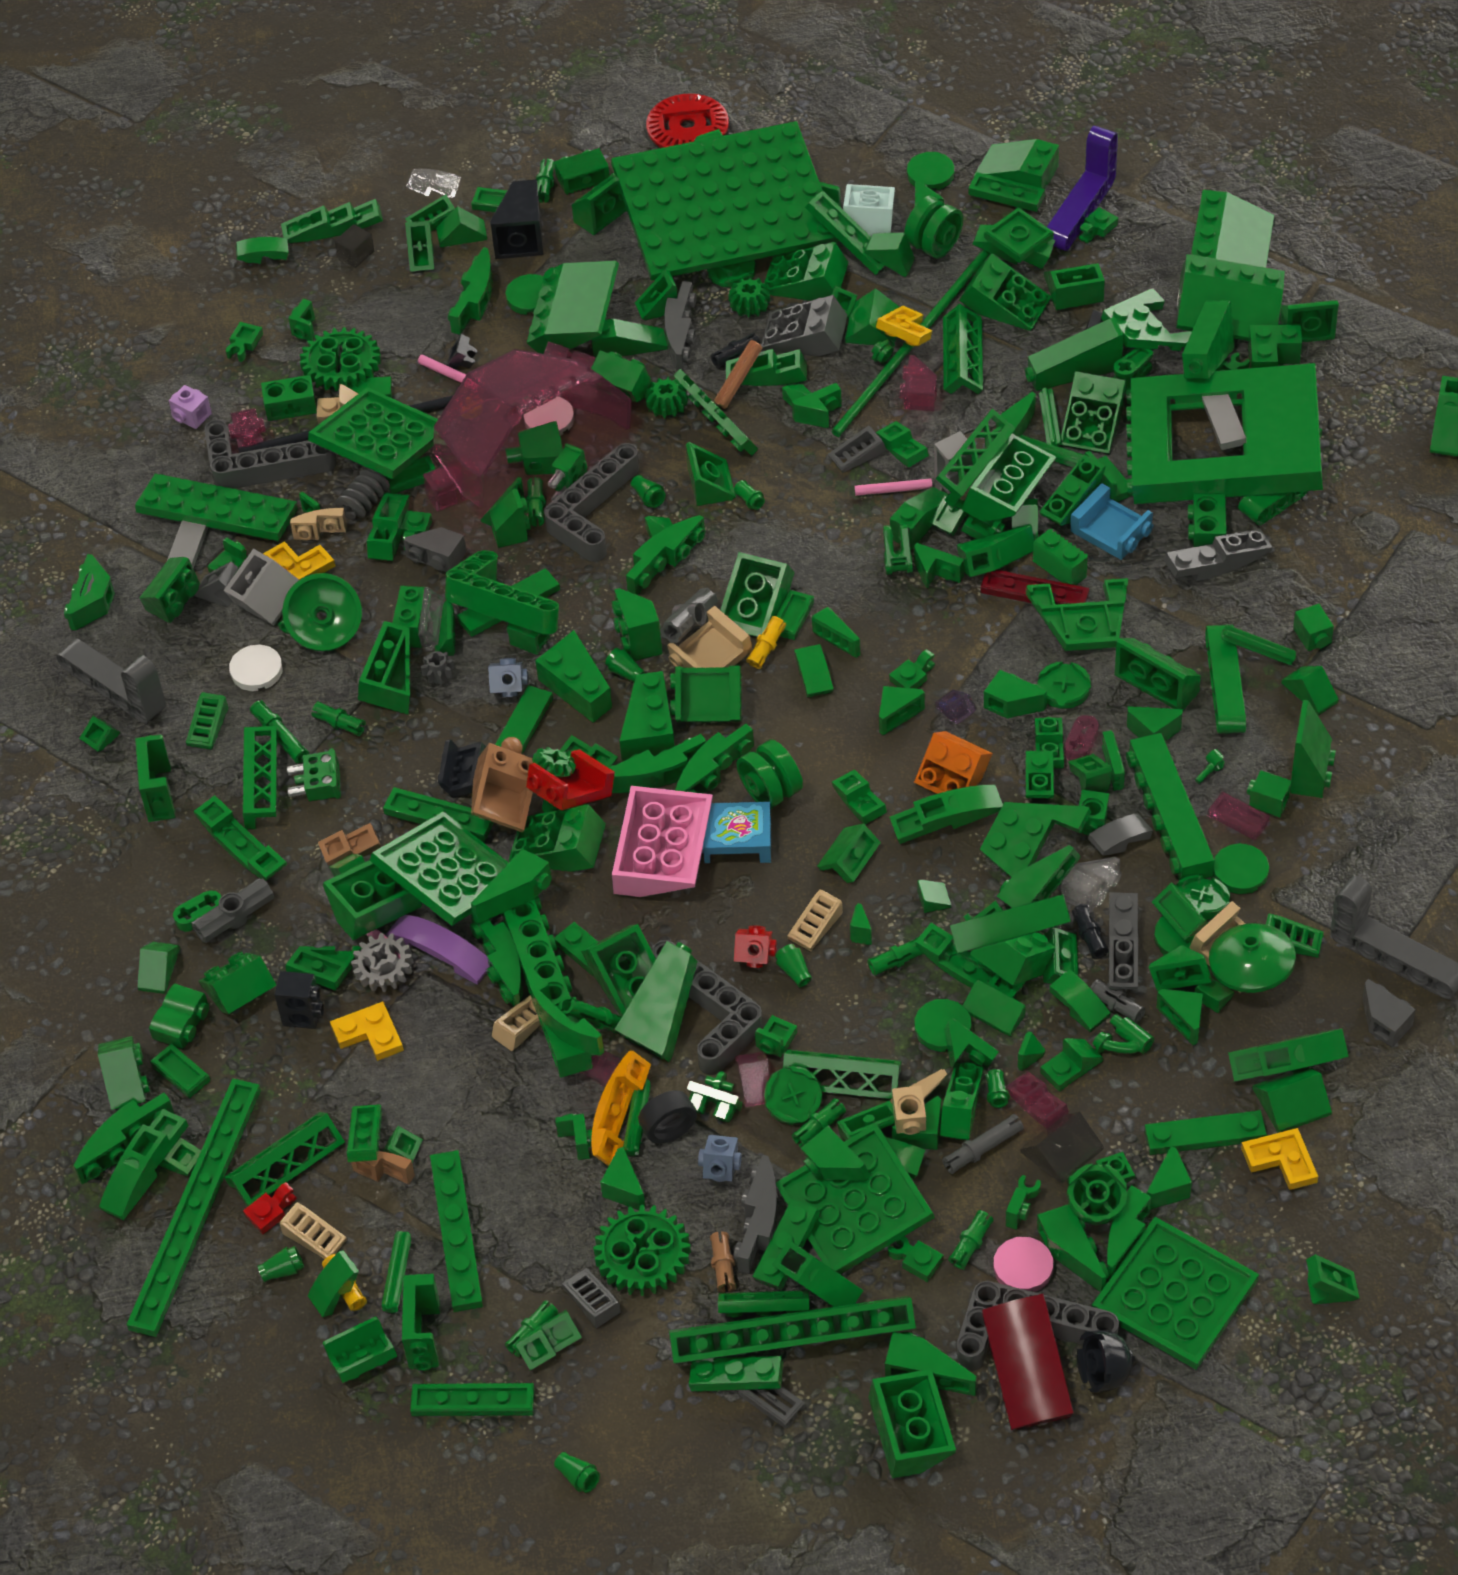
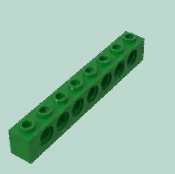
(537, 952)
(792, 1329)

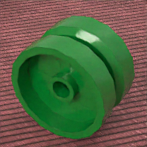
(933, 226)
(769, 773)

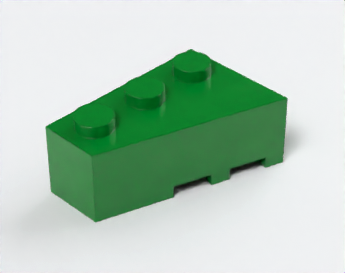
(387, 670)
(575, 677)
(647, 718)

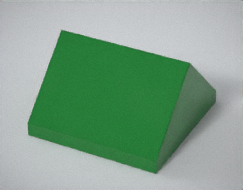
(864, 319)
(708, 476)
(1294, 1098)

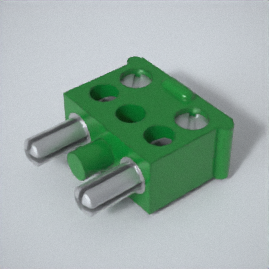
(567, 469)
(320, 776)

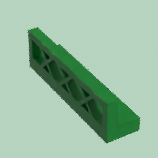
(955, 349)
(980, 461)
(252, 752)
(849, 1064)
(279, 1149)

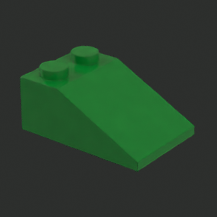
(1024, 162)
(756, 592)
(1311, 755)
(620, 964)

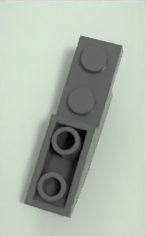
(679, 325)
(1222, 556)
(1123, 941)
(760, 1215)

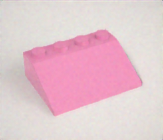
(660, 841)

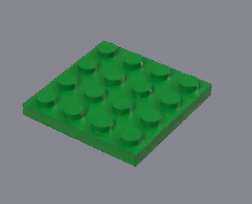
(377, 433)
(440, 866)
(859, 1214)
(1176, 1292)

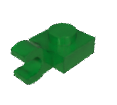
(1099, 223)
(415, 523)
(913, 674)
(1018, 1207)

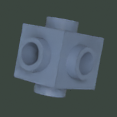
(499, 683)
(720, 1158)

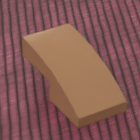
(339, 846)
(387, 1163)

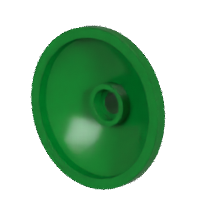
(322, 594)
(1252, 957)

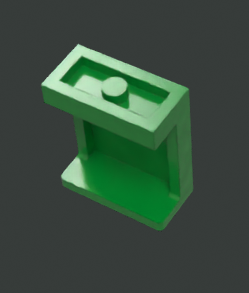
(706, 694)
(155, 793)
(419, 1299)

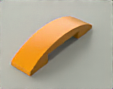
(613, 1105)

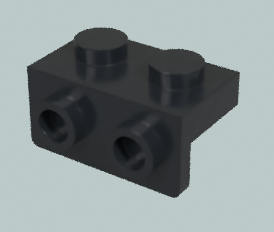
(459, 767)

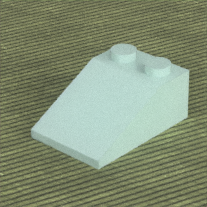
(870, 207)

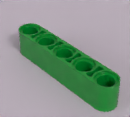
(1225, 682)

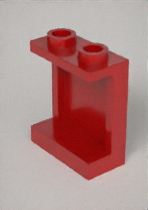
(587, 784)

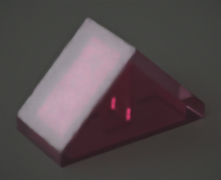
(753, 1076)

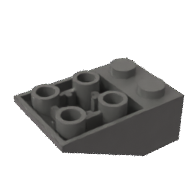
(809, 326)

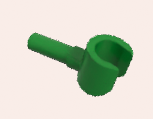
(1215, 762)

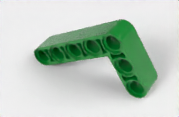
(476, 588)

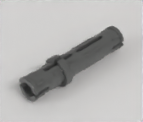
(972, 1150)

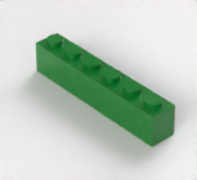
(1170, 807)

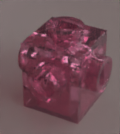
(246, 427)

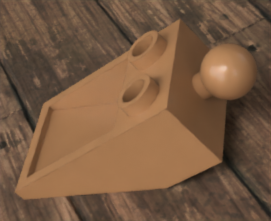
(501, 784)

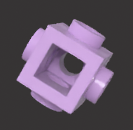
(190, 407)

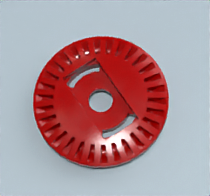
(683, 108)

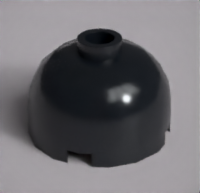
(1104, 1360)

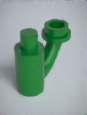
(1136, 1037)

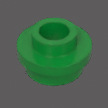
(882, 351)

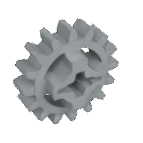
(383, 963)

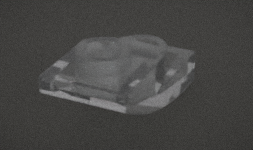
(429, 179)

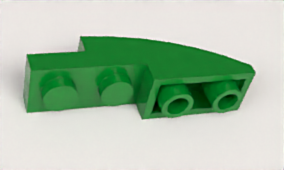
(476, 295)
(665, 547)
(716, 754)
(657, 770)
(945, 809)
(502, 959)
(1288, 1054)
(114, 1136)
(138, 1163)

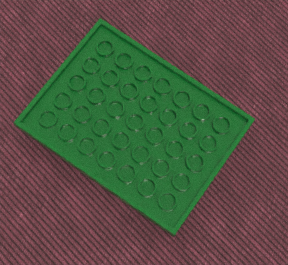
(721, 200)

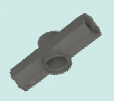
(688, 615)
(232, 910)

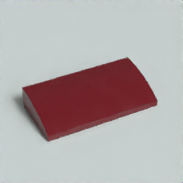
(1027, 1362)

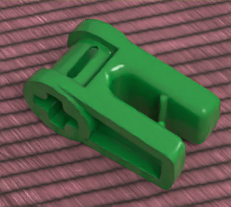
(1133, 365)
(901, 559)

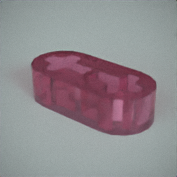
(1076, 736)

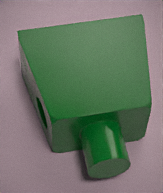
(537, 449)

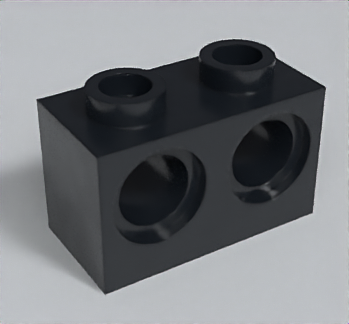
(298, 1000)

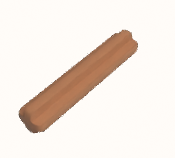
(738, 374)

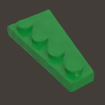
(713, 412)

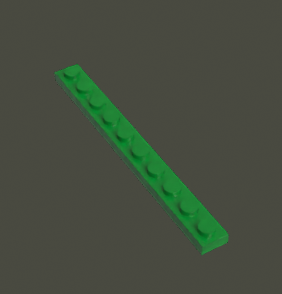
(193, 1208)

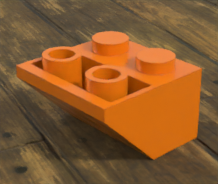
(951, 763)

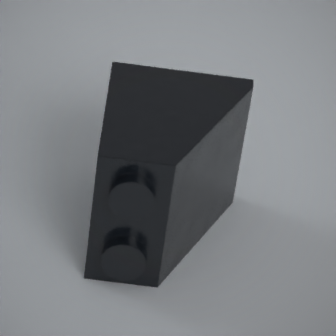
(518, 222)

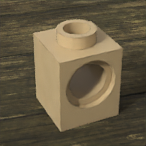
(909, 1099)

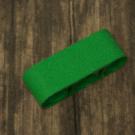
(1266, 506)

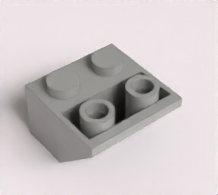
(260, 586)

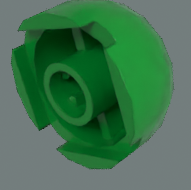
(1096, 1194)

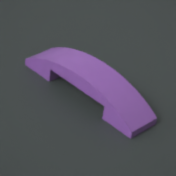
(442, 944)

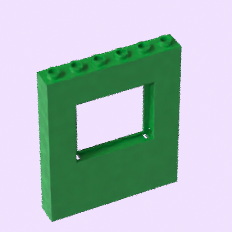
(1278, 425)

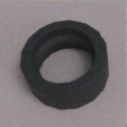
(667, 1116)

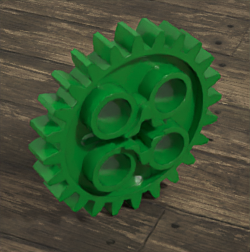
(357, 360)
(619, 1239)

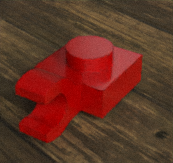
(268, 1211)

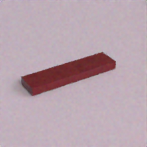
(1014, 586)

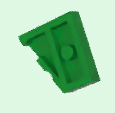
(325, 963)

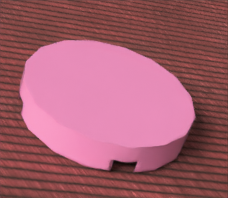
(1023, 1264)

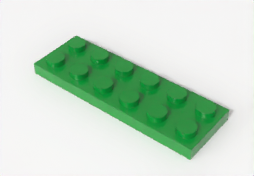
(216, 507)

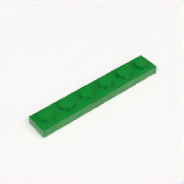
(456, 1231)

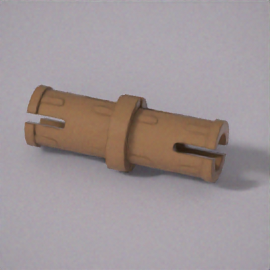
(723, 1262)

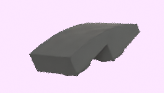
(1117, 834)

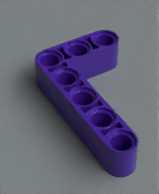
(1090, 188)

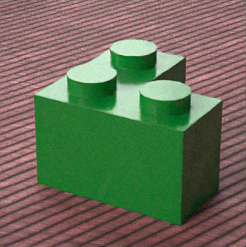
(1274, 345)
(121, 1071)

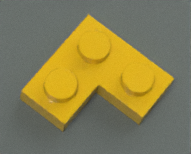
(905, 325)
(312, 562)
(370, 1024)
(1282, 1150)

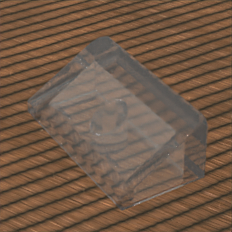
(430, 618)

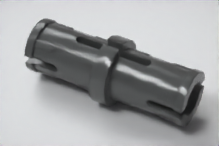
(1118, 1001)

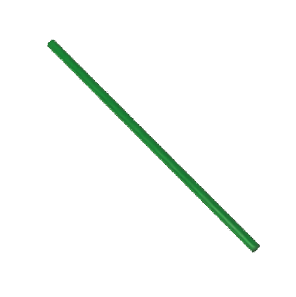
(906, 348)

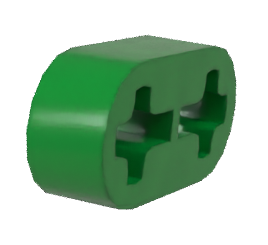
(195, 909)

